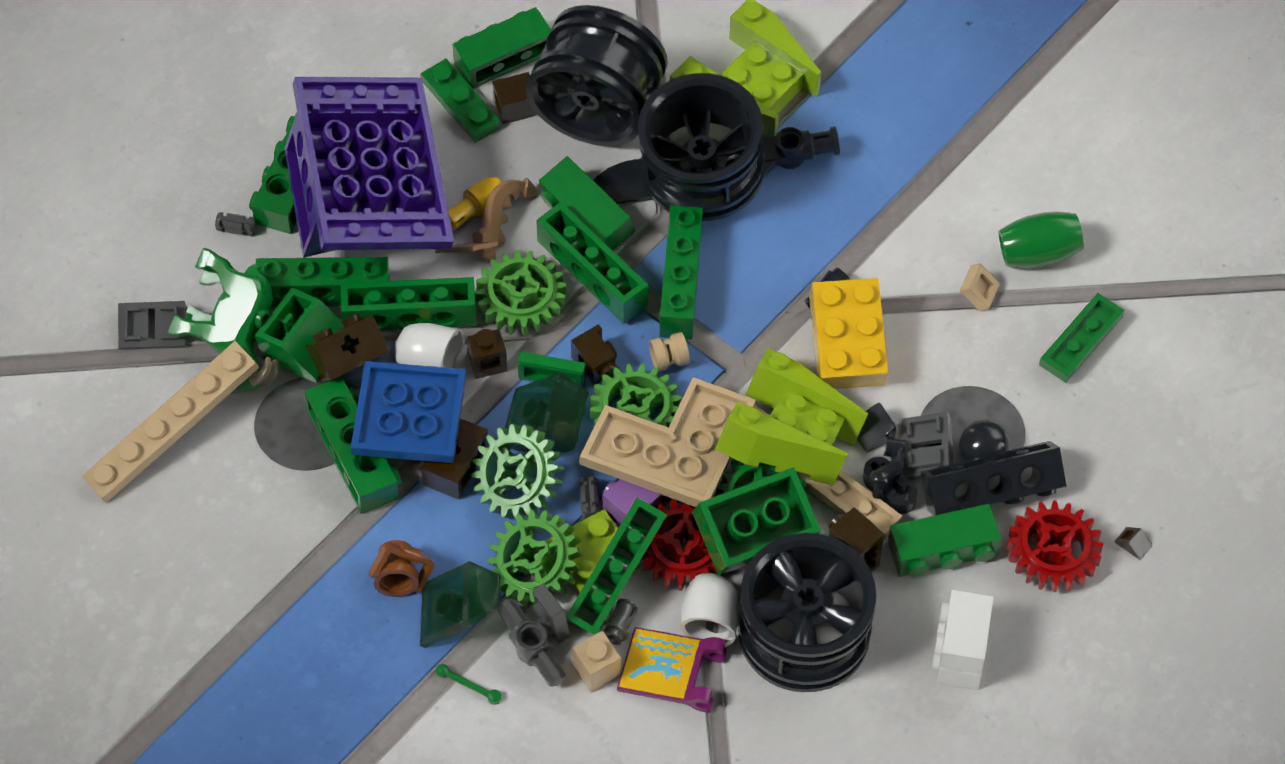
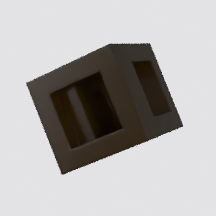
(486, 345)
(597, 354)

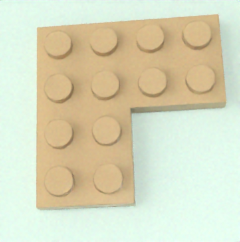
(663, 459)

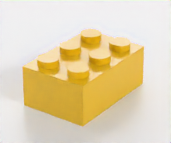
(848, 333)

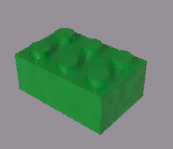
(751, 517)

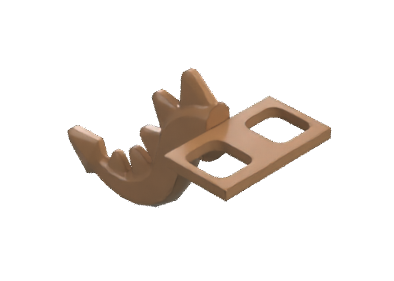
(493, 217)

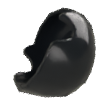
(983, 439)

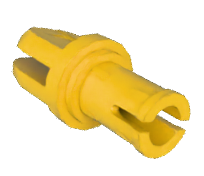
(473, 202)

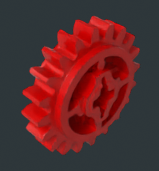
(1053, 557)
(682, 568)

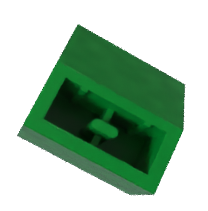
(291, 329)

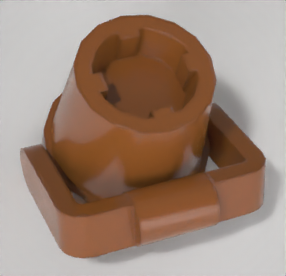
(396, 570)

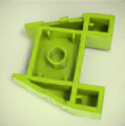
(769, 67)
(801, 426)

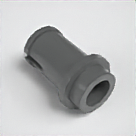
(620, 621)

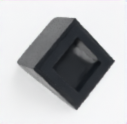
(876, 428)

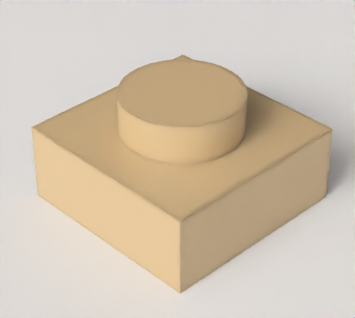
(979, 287)

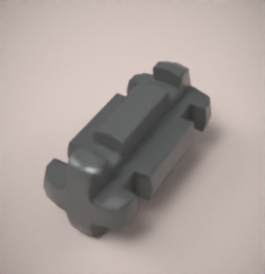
(235, 223)
(589, 496)

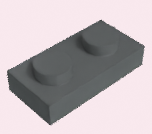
(550, 614)

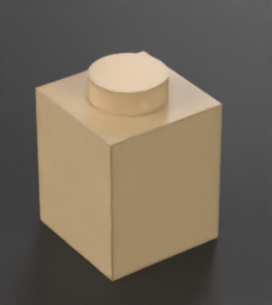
(596, 661)

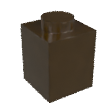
(511, 98)

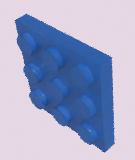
(408, 412)

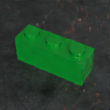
(501, 47)
(584, 198)
(944, 540)

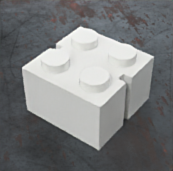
(962, 639)

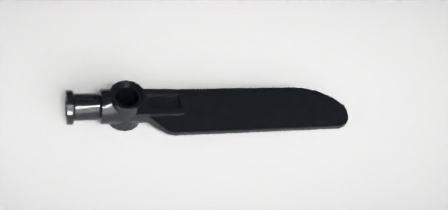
(626, 182)

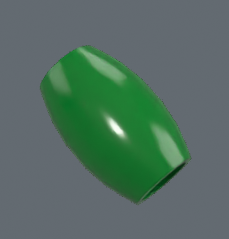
(1041, 239)

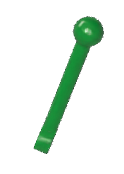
(493, 695)

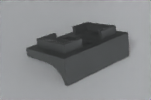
(134, 324)
(926, 431)

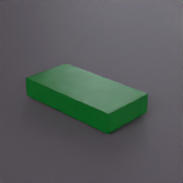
(536, 367)

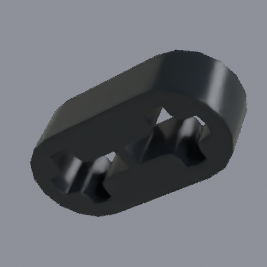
(898, 484)

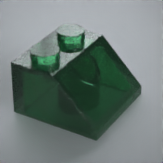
(551, 407)

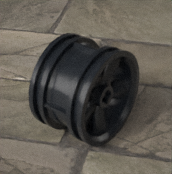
(596, 75)
(704, 179)
(810, 570)

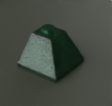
(457, 601)

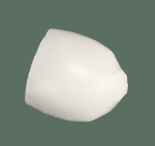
(427, 345)
(710, 599)

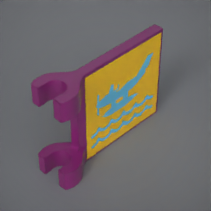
(668, 667)

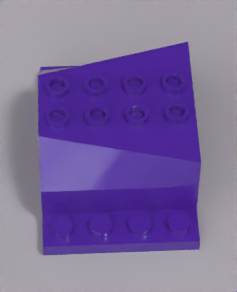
(365, 166)

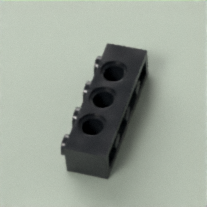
(1046, 477)

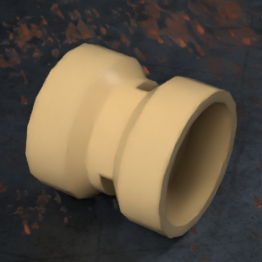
(669, 351)

